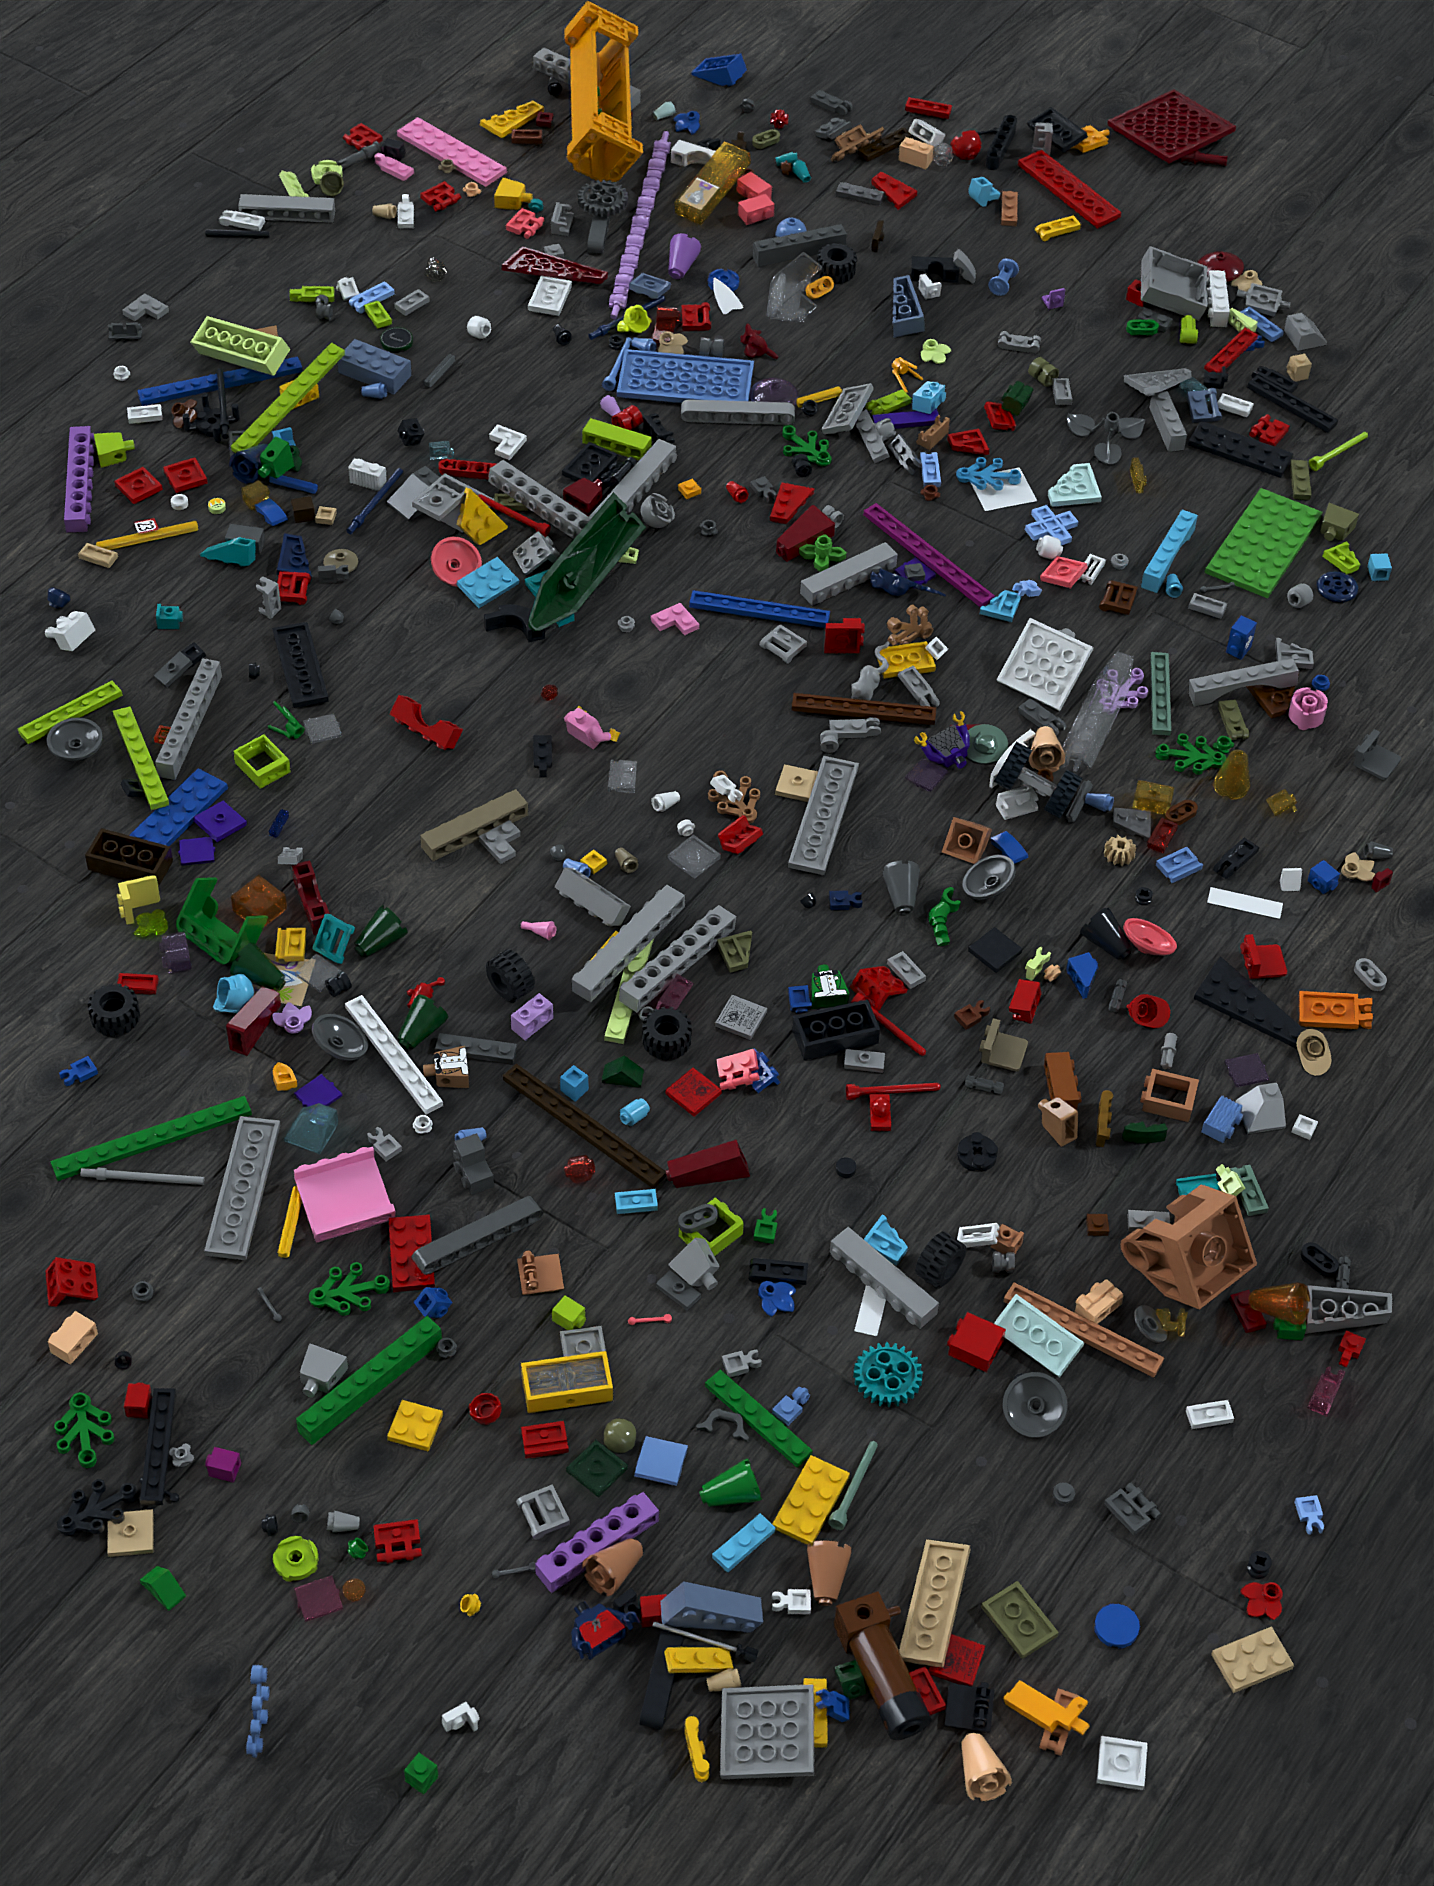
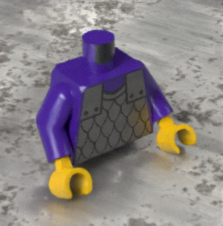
(947, 746)

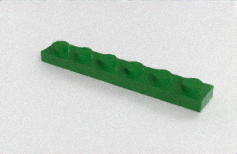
(758, 1418)

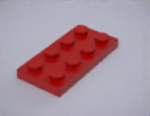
(406, 1237)

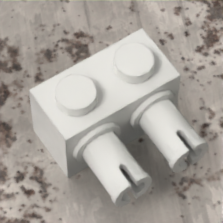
(71, 630)

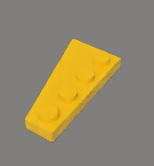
(512, 119)

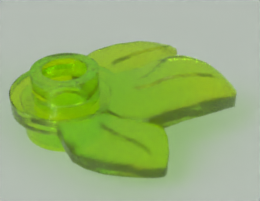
(151, 923)

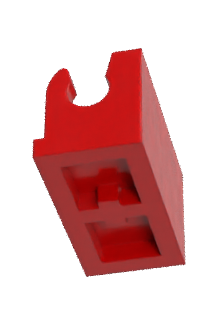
(1025, 1000)

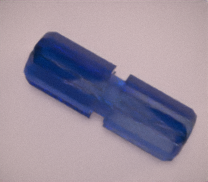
(277, 825)

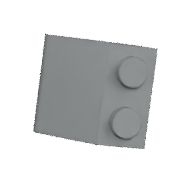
(1303, 332)

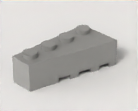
(1345, 1308)

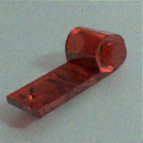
(665, 321)

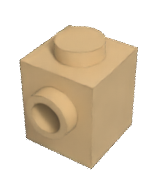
(1299, 367)

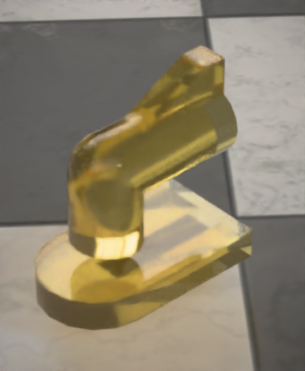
(1167, 1325)

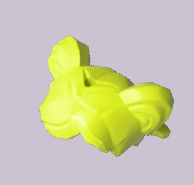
(634, 320)

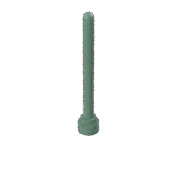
(839, 1518)

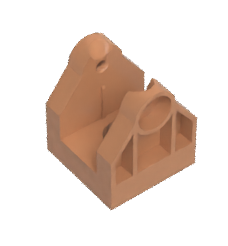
(1173, 1255)

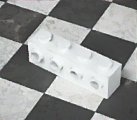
(1217, 299)

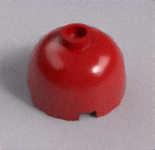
(967, 145)

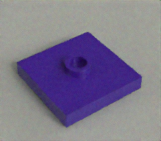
(220, 821)

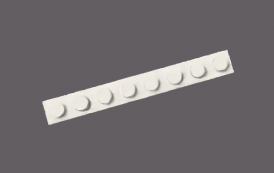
(394, 1054)

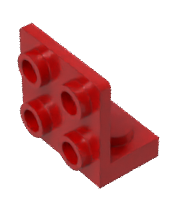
(877, 985)
(70, 1279)

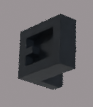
(1215, 380)

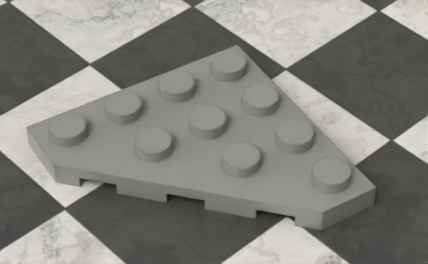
(1157, 381)

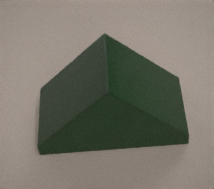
(623, 1072)

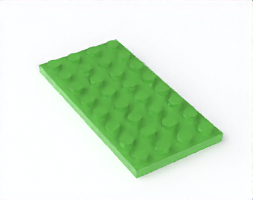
(1263, 542)

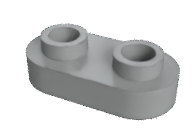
(1371, 976)

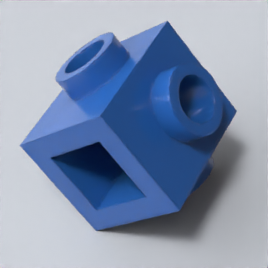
(433, 1302)

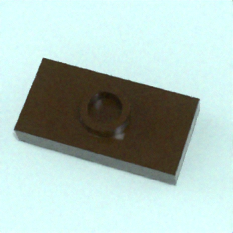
(878, 236)

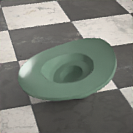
(986, 744)

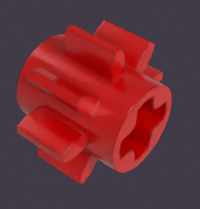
(779, 119)

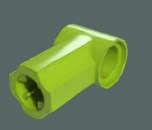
(1188, 332)

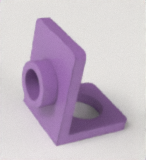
(1056, 298)

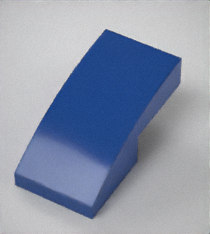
(272, 512)
(1009, 846)

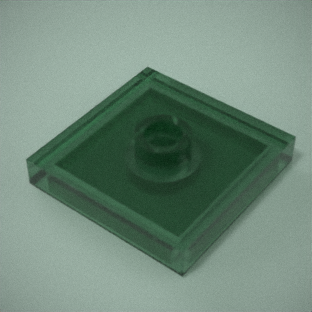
(597, 1468)

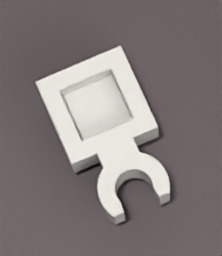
(725, 786)
(797, 1601)

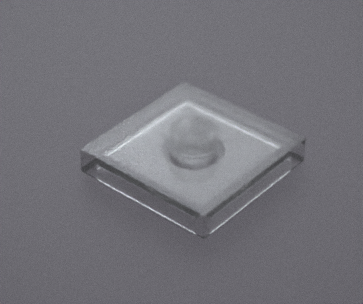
(694, 856)

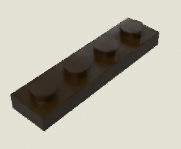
(884, 144)

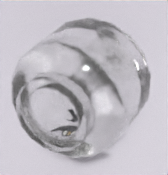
(943, 154)

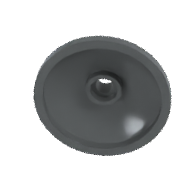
(74, 739)
(989, 877)
(339, 1037)
(1019, 1403)

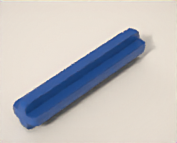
(294, 483)

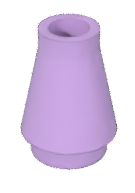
(610, 405)

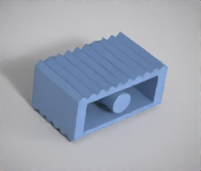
(1222, 1119)

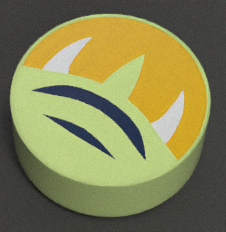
(216, 506)

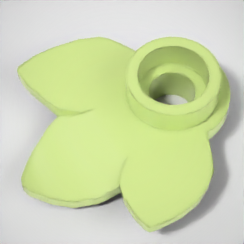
(934, 351)

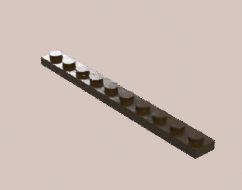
(585, 1126)

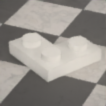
(509, 441)

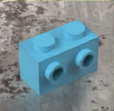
(928, 397)

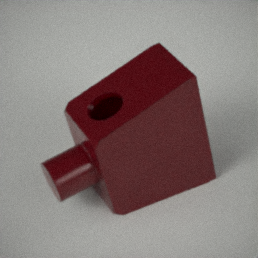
(584, 495)

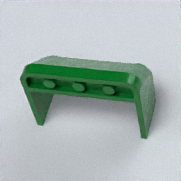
(208, 932)

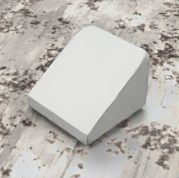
(936, 648)
(1291, 879)

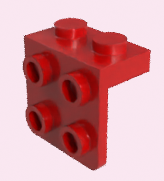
(1262, 960)

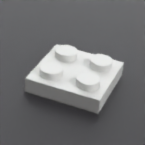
(1122, 1763)

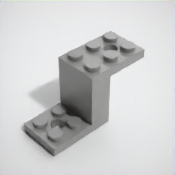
(448, 496)

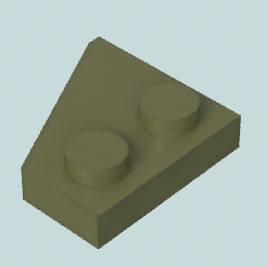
(735, 950)

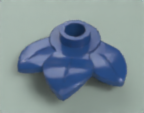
(687, 120)
(778, 1299)

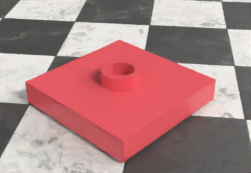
(1063, 572)

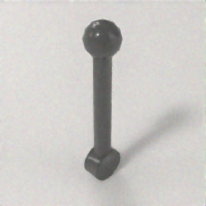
(1231, 585)
(277, 1317)
(496, 1573)

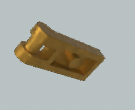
(1104, 1117)

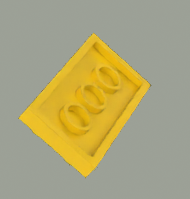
(811, 1500)

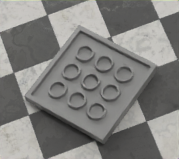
(767, 1732)

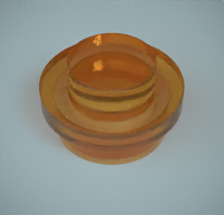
(354, 1589)

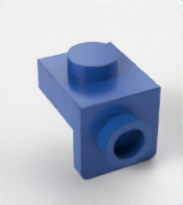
(799, 999)

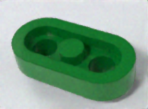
(1142, 327)

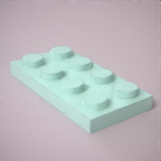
(1038, 1335)

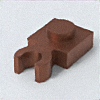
(971, 1015)

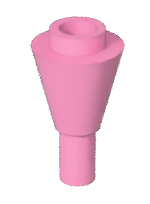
(544, 929)

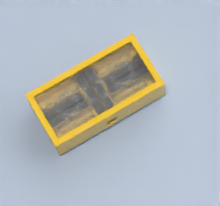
(567, 1382)

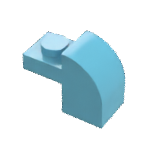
(982, 191)

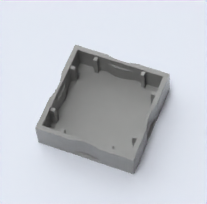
(1173, 283)

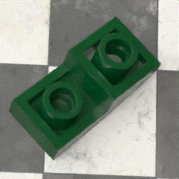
(1140, 1134)

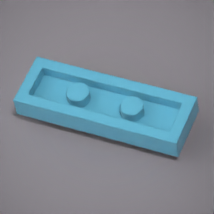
(743, 1542)

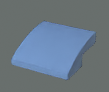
(661, 1461)

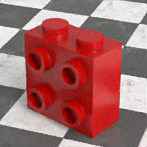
(976, 1341)

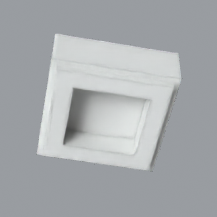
(1304, 1127)

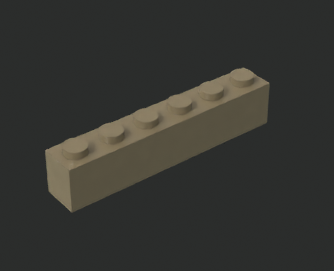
(469, 826)

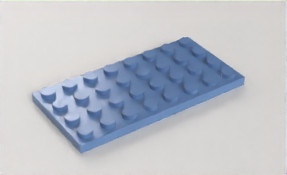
(683, 377)

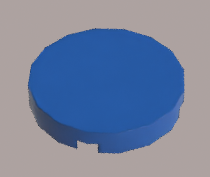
(728, 277)
(1116, 1625)

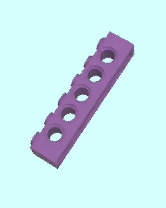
(556, 1576)

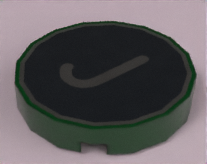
(396, 339)

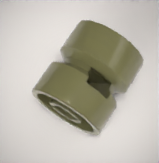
(1043, 371)

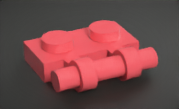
(521, 222)
(736, 1065)

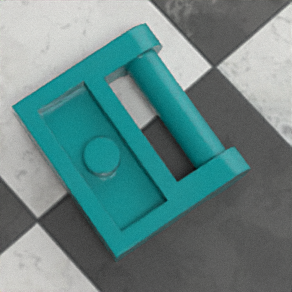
(328, 936)

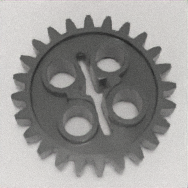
(602, 198)

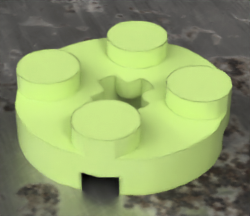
(323, 167)

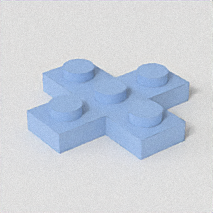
(1051, 524)

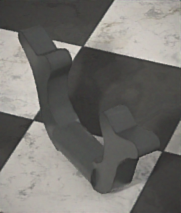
(718, 1413)

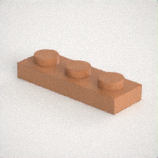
(1009, 208)

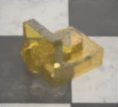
(1281, 802)

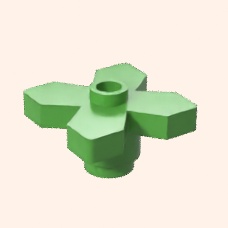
(822, 552)

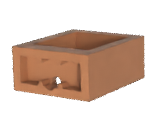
(1165, 1107)

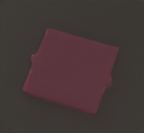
(318, 1598)

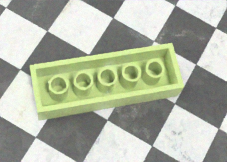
(240, 345)

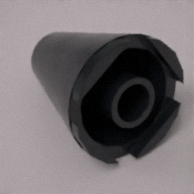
(1107, 934)

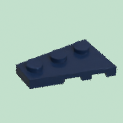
(293, 555)

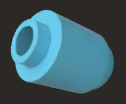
(634, 1112)

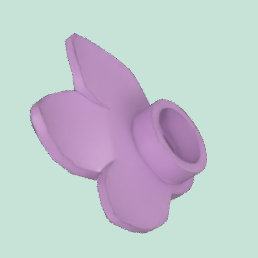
(292, 1016)

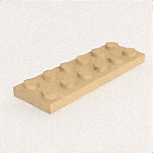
(934, 1603)

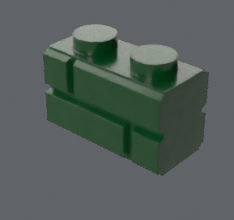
(1016, 397)

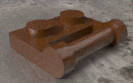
(1124, 598)

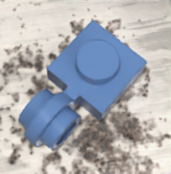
(788, 1409)

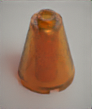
(1282, 1302)

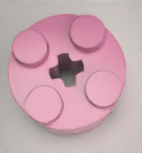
(1308, 708)

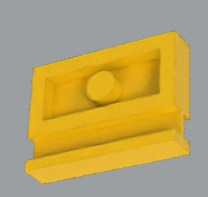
(290, 944)

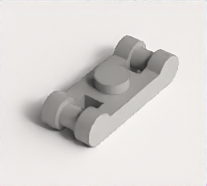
(1019, 342)

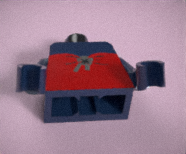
(599, 1628)

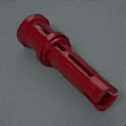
(1196, 157)

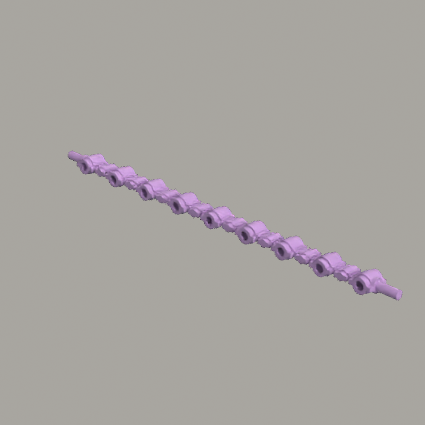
(639, 225)

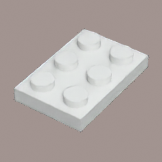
(549, 295)

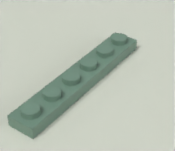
(1160, 693)

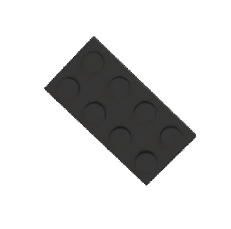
(1065, 132)

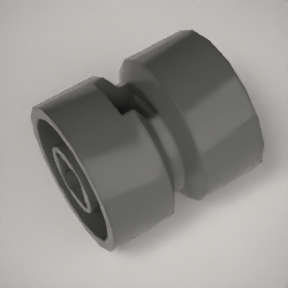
(711, 348)

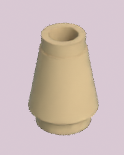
(386, 211)
(724, 1679)

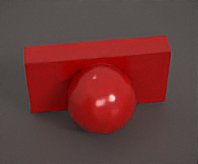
(880, 1112)

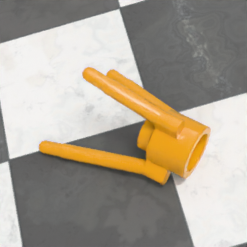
(900, 366)

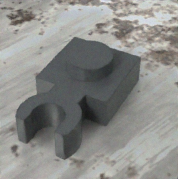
(763, 487)

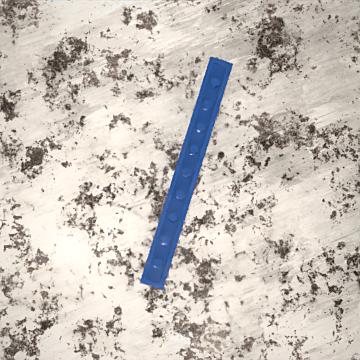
(210, 382)

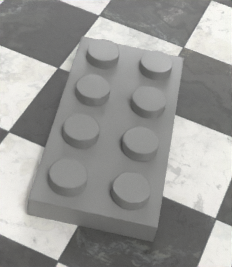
(847, 409)

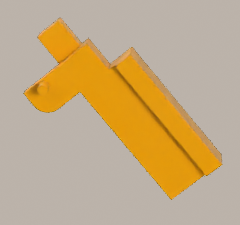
(1046, 1711)

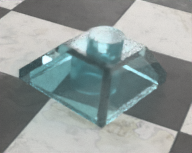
(313, 1127)

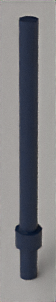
(603, 330)
(358, 520)

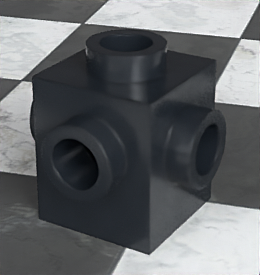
(410, 432)

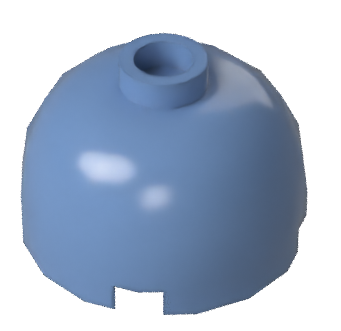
(790, 226)

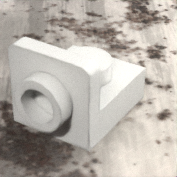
(347, 288)
(928, 288)
(458, 1716)

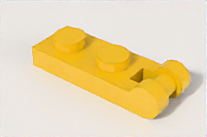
(1057, 227)

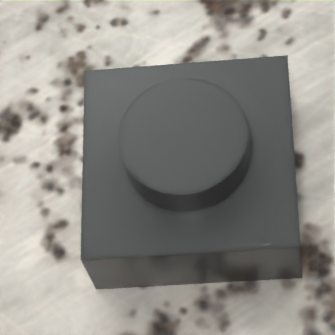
(914, 572)

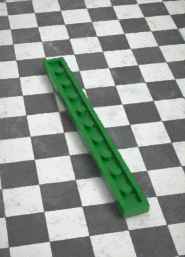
(151, 1138)

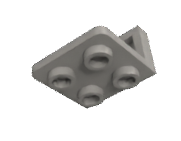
(535, 552)

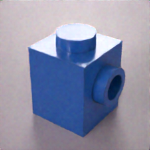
(1323, 877)

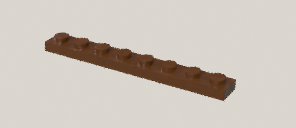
(863, 708)

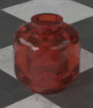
(580, 1168)

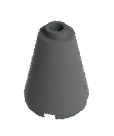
(902, 885)

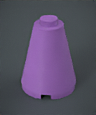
(682, 254)

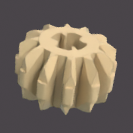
(1120, 850)

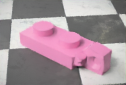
(393, 167)

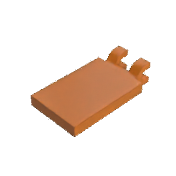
(1334, 1010)

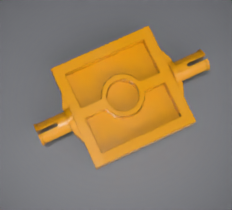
(1094, 140)

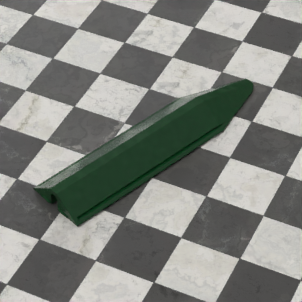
(585, 563)

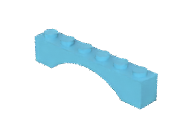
(1159, 565)

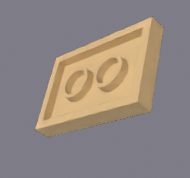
(1252, 1659)

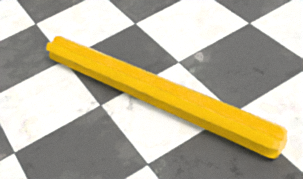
(148, 536)

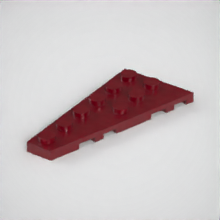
(542, 264)

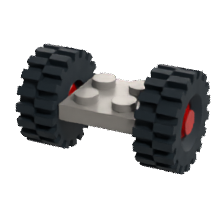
(1061, 793)

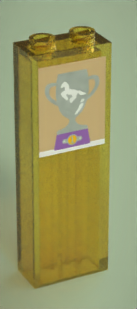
(712, 183)

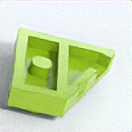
(1342, 558)

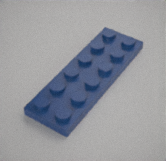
(188, 800)

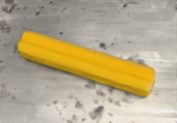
(820, 396)

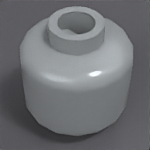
(1300, 595)

